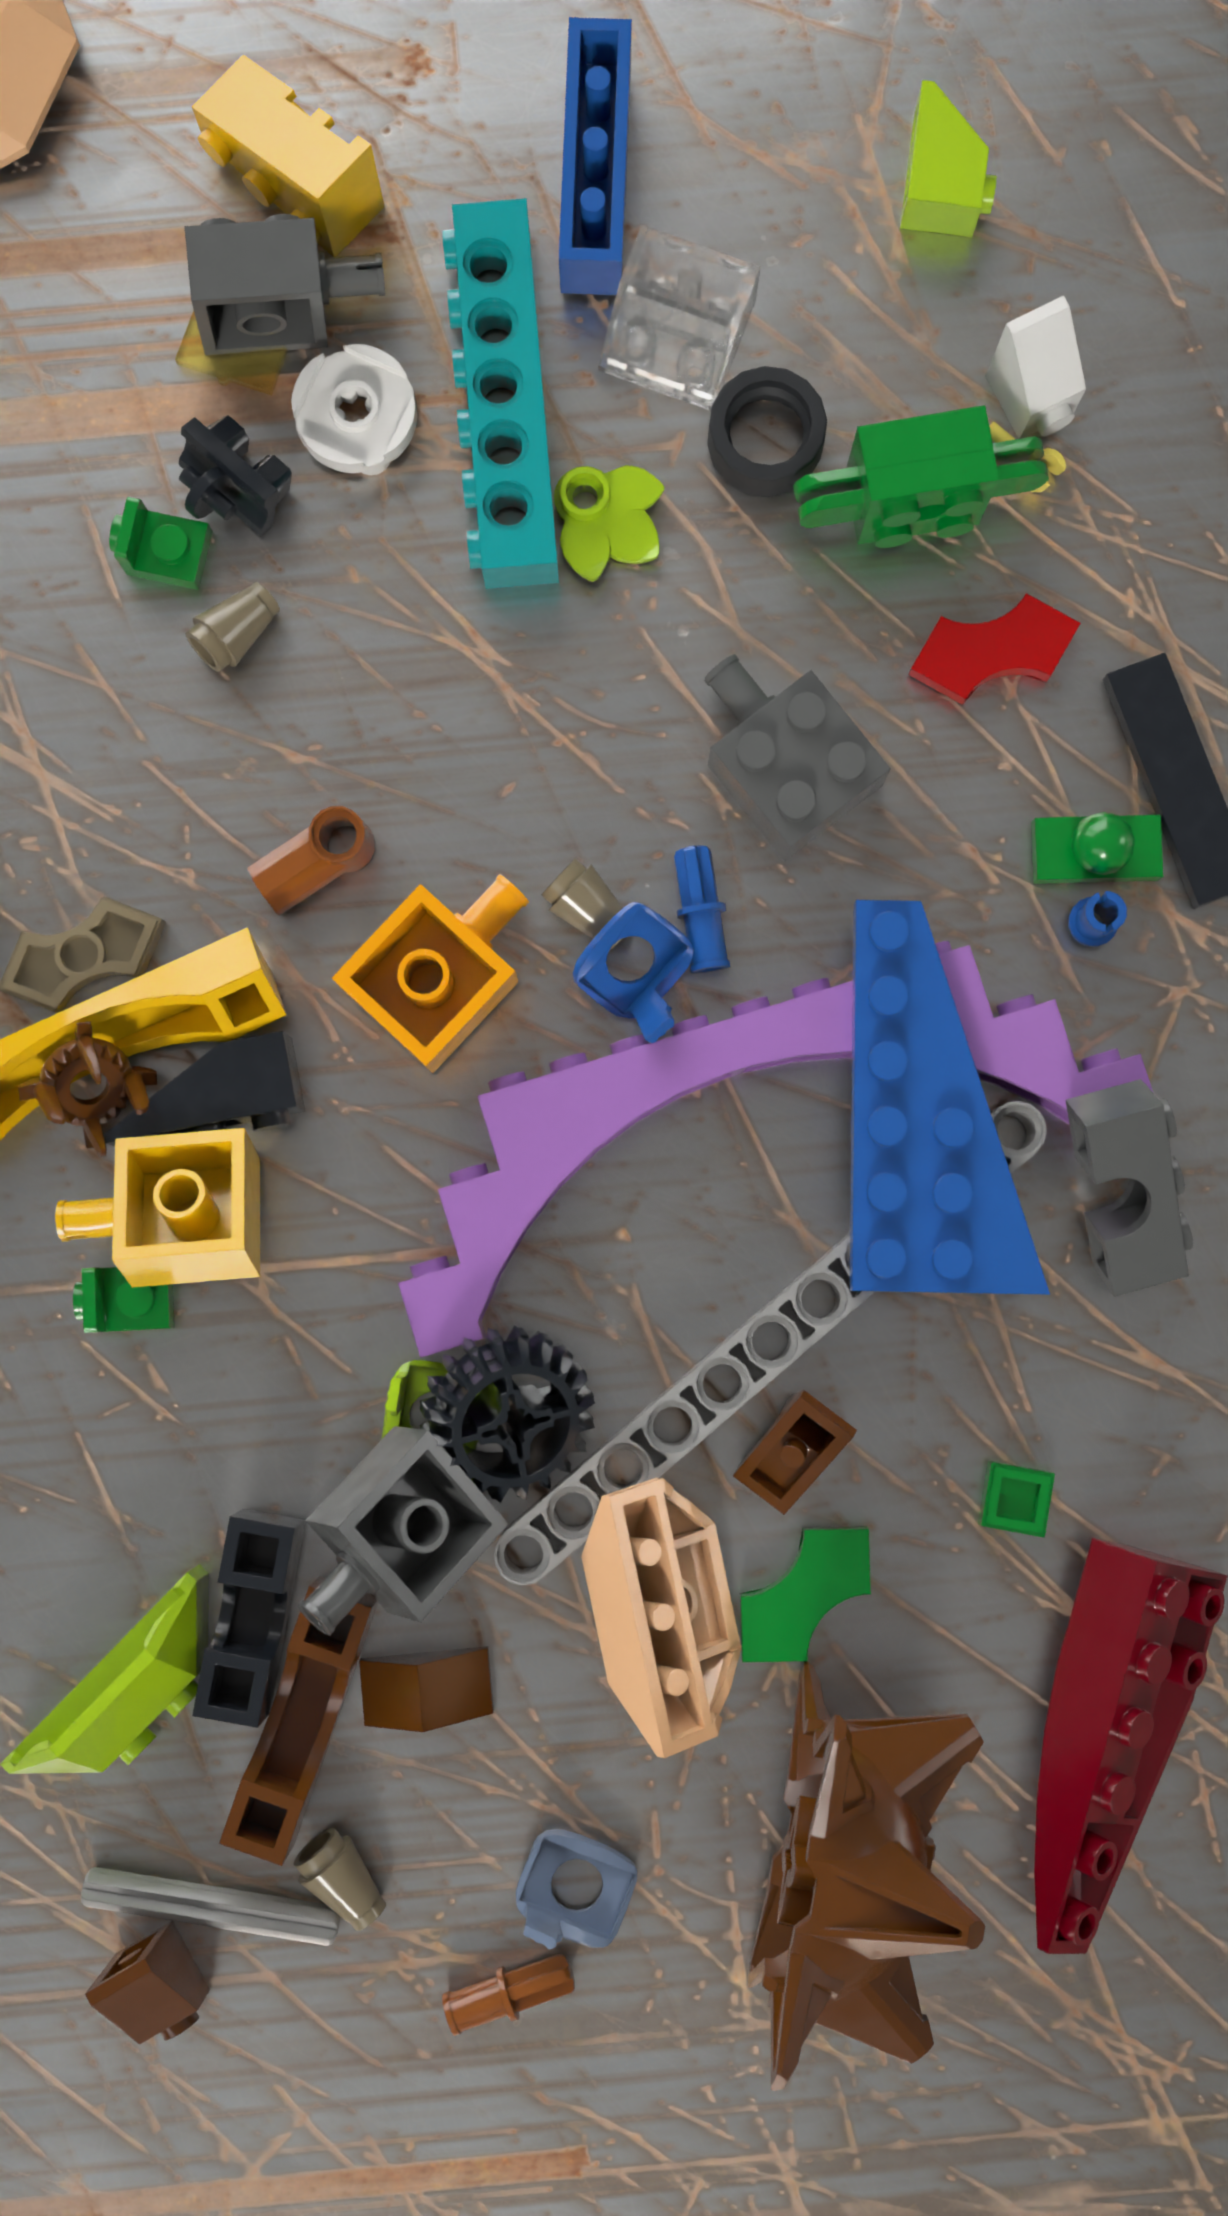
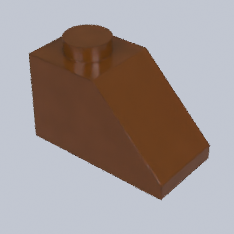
(151, 1987)

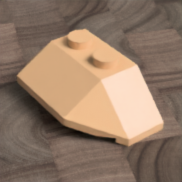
(34, 60)
(662, 1613)

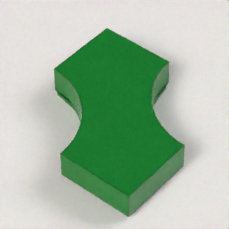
(783, 1615)

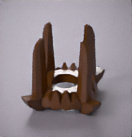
(98, 1057)

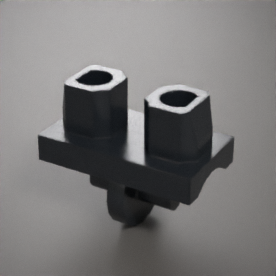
(226, 482)

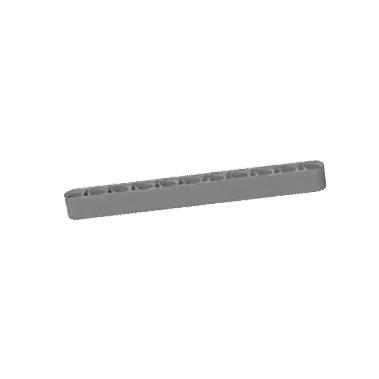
(688, 1391)

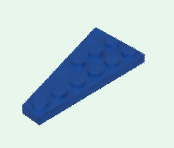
(926, 1160)

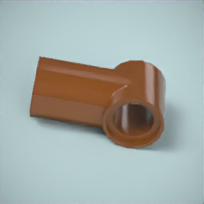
(306, 863)

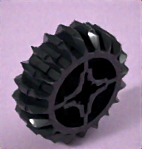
(539, 1423)

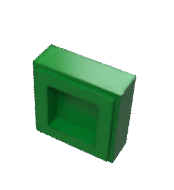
(1016, 1499)

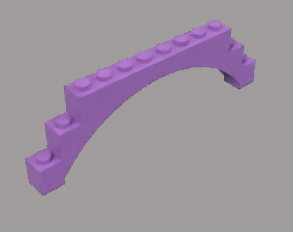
(562, 1119)

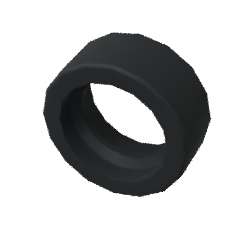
(769, 385)

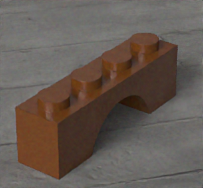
(296, 1734)

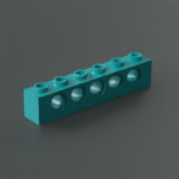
(498, 238)

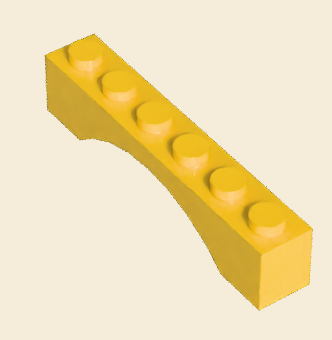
(196, 998)

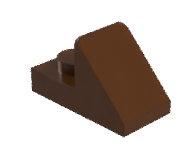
(794, 1451)

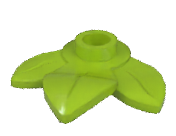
(614, 524)

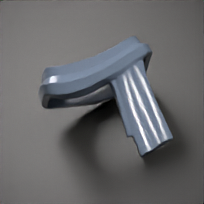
(548, 1919)

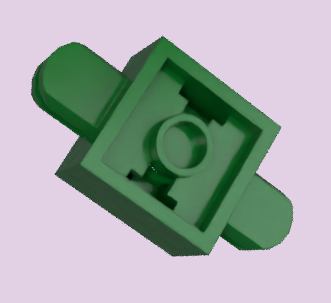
(920, 478)

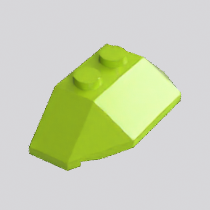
(126, 1690)

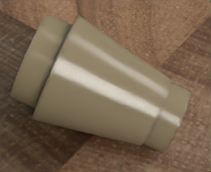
(232, 626)
(582, 899)
(339, 1878)

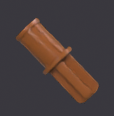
(508, 1993)

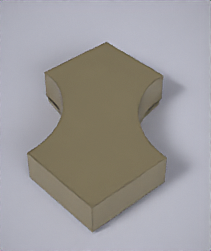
(106, 944)

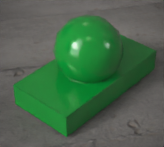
(1097, 848)

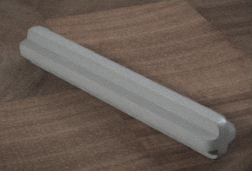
(210, 1906)

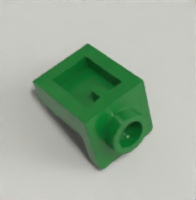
(160, 545)
(111, 1304)

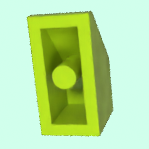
(945, 169)

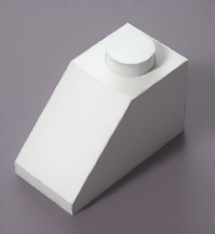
(1038, 370)

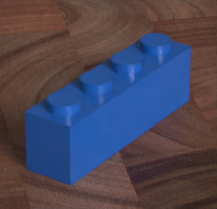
(595, 155)

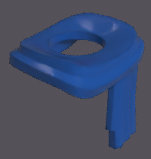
(642, 996)

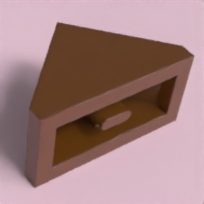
(426, 1689)

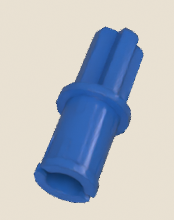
(701, 909)

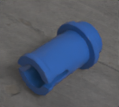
(1087, 928)

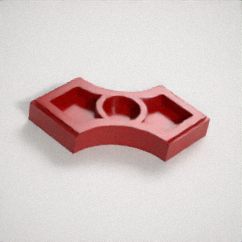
(967, 655)

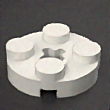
(343, 376)

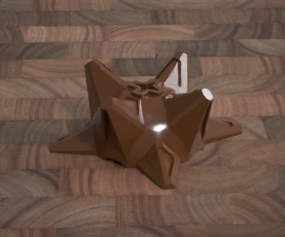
(857, 1879)

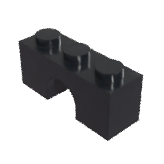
(248, 1641)

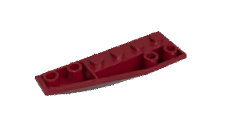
(1111, 1725)

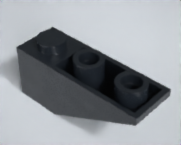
(226, 1087)

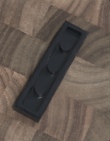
(1174, 773)

